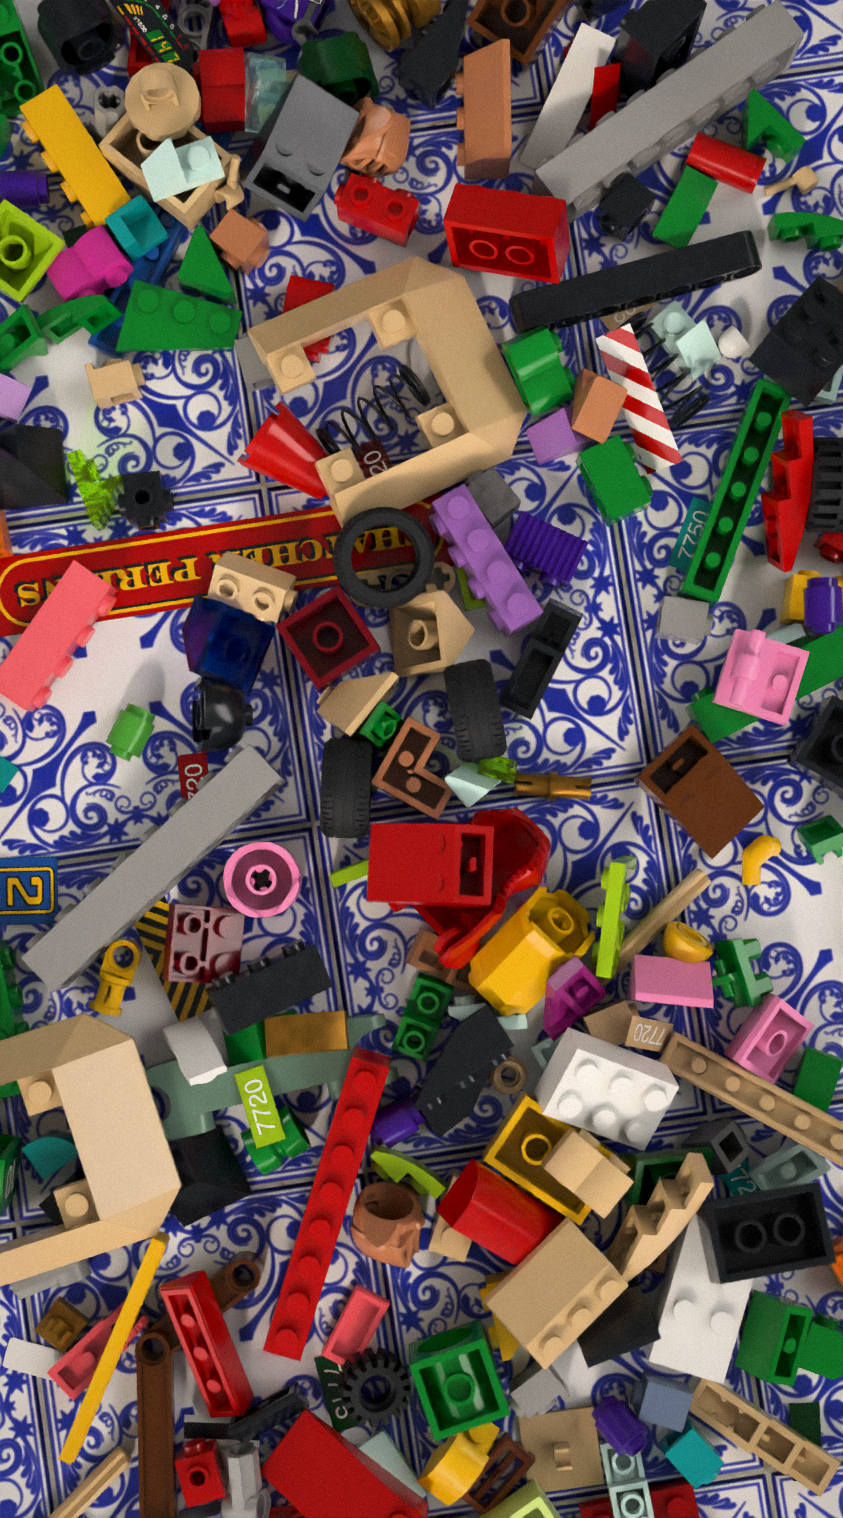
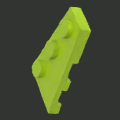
(618, 893)

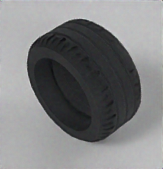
(422, 547)
(475, 710)
(346, 788)

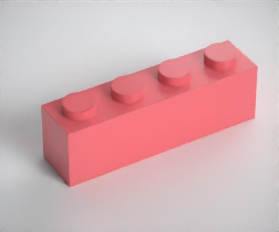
(54, 636)

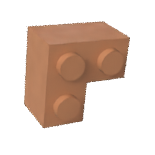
(404, 773)

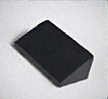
(268, 1413)

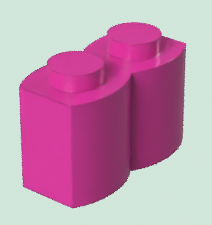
(90, 266)

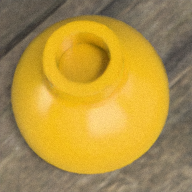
(685, 943)

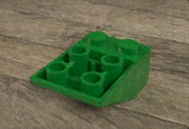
(18, 68)

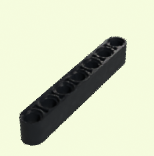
(637, 283)

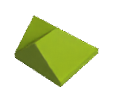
(24, 252)

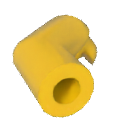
(755, 855)

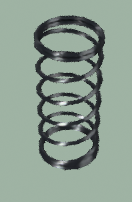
(412, 382)
(694, 407)

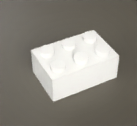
(605, 1089)

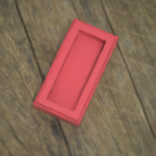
(355, 1325)

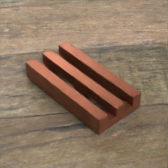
(516, 1450)

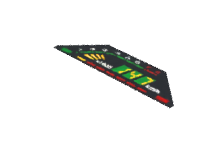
(156, 31)

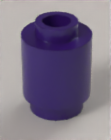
(24, 188)
(823, 605)
(396, 1122)
(620, 1426)

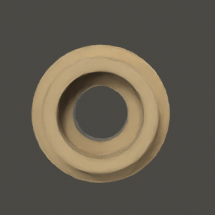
(514, 1085)

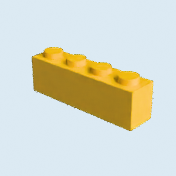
(74, 155)

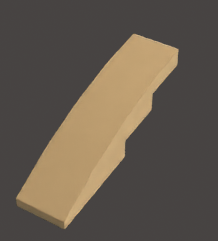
(655, 1226)
(763, 1435)

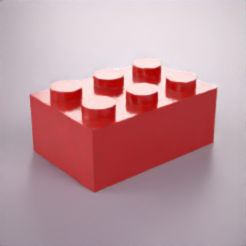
(507, 232)

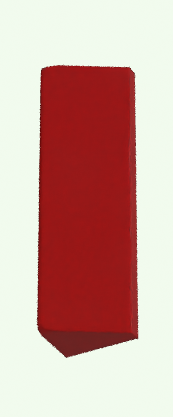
(207, 1345)

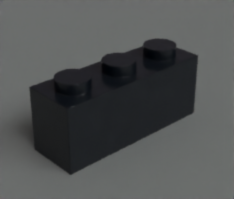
(268, 986)

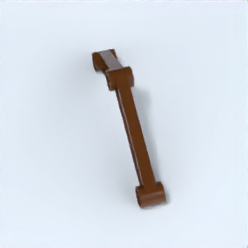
(157, 1397)

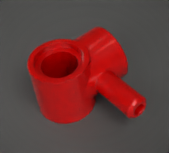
(242, 23)

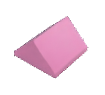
(670, 982)
(769, 1038)

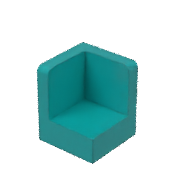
(137, 227)

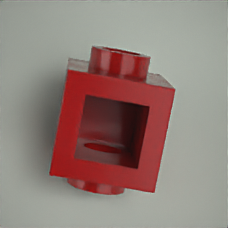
(201, 1471)

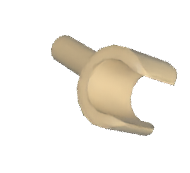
(803, 178)
(231, 192)

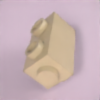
(253, 587)

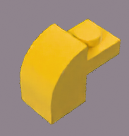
(458, 1463)

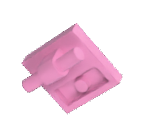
(760, 676)

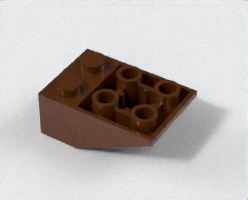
(699, 790)

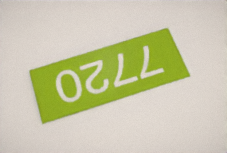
(259, 1106)

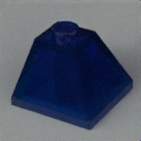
(225, 642)

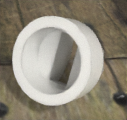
(732, 343)

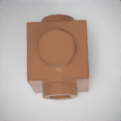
(240, 242)

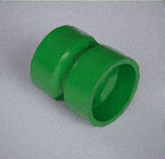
(272, 1156)

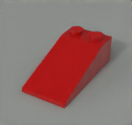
(333, 1477)

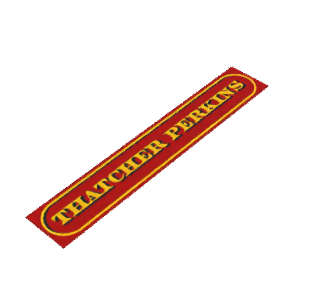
(173, 566)

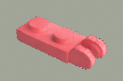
(77, 1366)

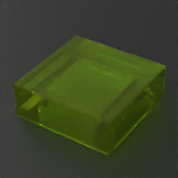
(498, 768)

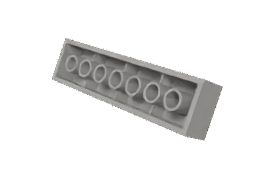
(670, 111)
(153, 869)

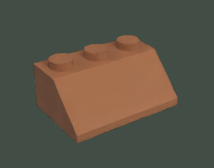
(485, 112)

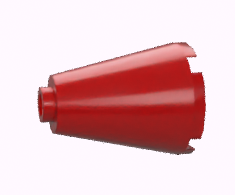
(286, 453)

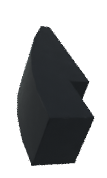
(540, 658)

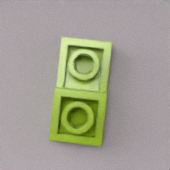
(397, 1164)

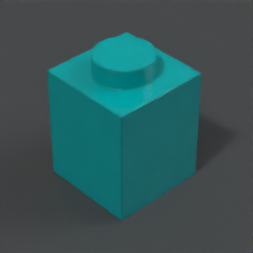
(692, 1455)

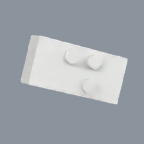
(695, 1316)

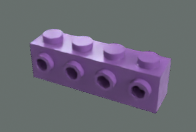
(484, 561)

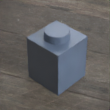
(661, 1400)

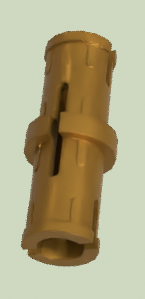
(552, 786)

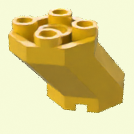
(528, 948)

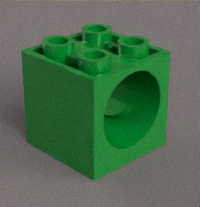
(458, 1380)

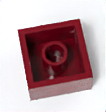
(328, 638)

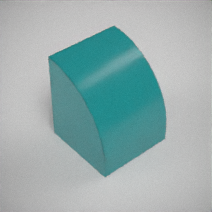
(50, 1152)

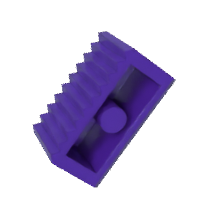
(544, 550)

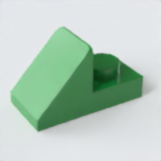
(764, 122)
(20, 339)

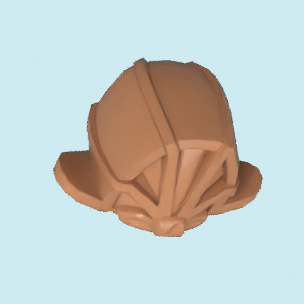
(378, 140)
(393, 1226)

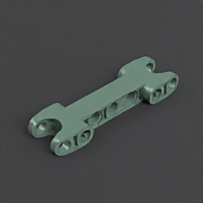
(193, 1105)

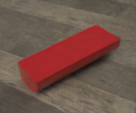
(497, 1213)

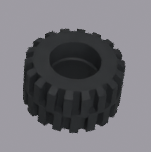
(826, 496)

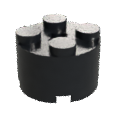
(79, 33)

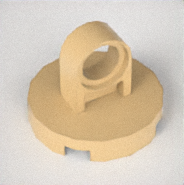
(162, 101)

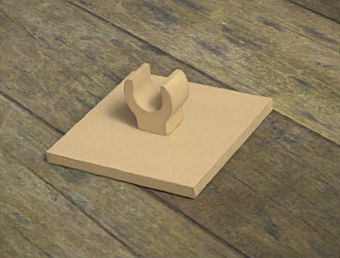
(563, 1448)

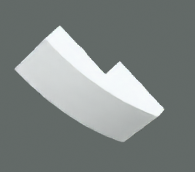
(194, 1051)

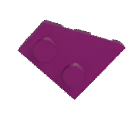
(569, 996)

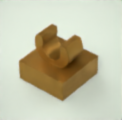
(61, 1324)

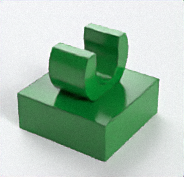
(822, 837)

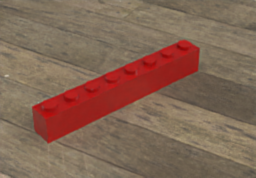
(327, 1203)

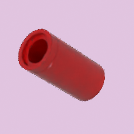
(725, 162)

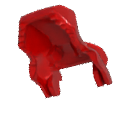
(518, 864)

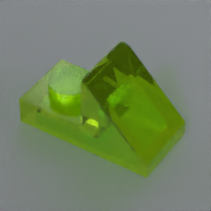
(99, 497)

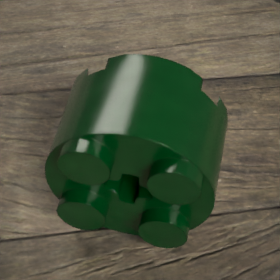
(340, 67)

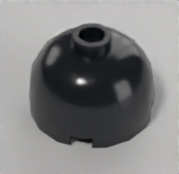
(219, 715)

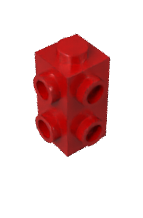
(377, 209)

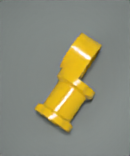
(115, 979)

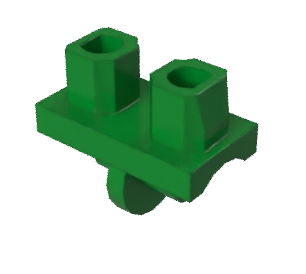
(736, 974)

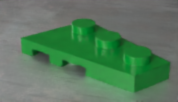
(171, 320)

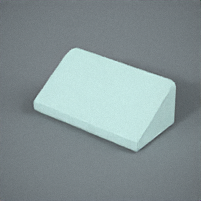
(470, 785)

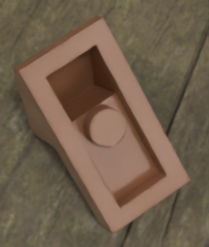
(596, 405)

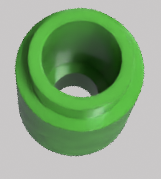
(130, 732)

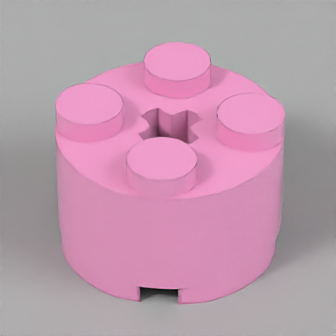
(241, 883)

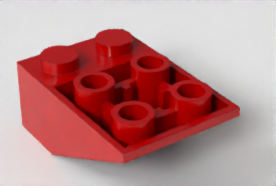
(430, 864)

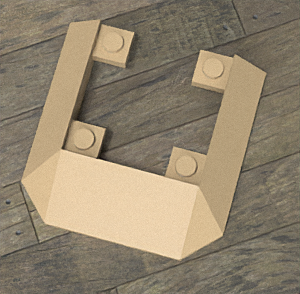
(401, 303)
(117, 1137)

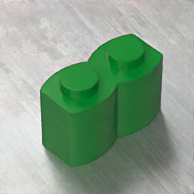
(538, 369)

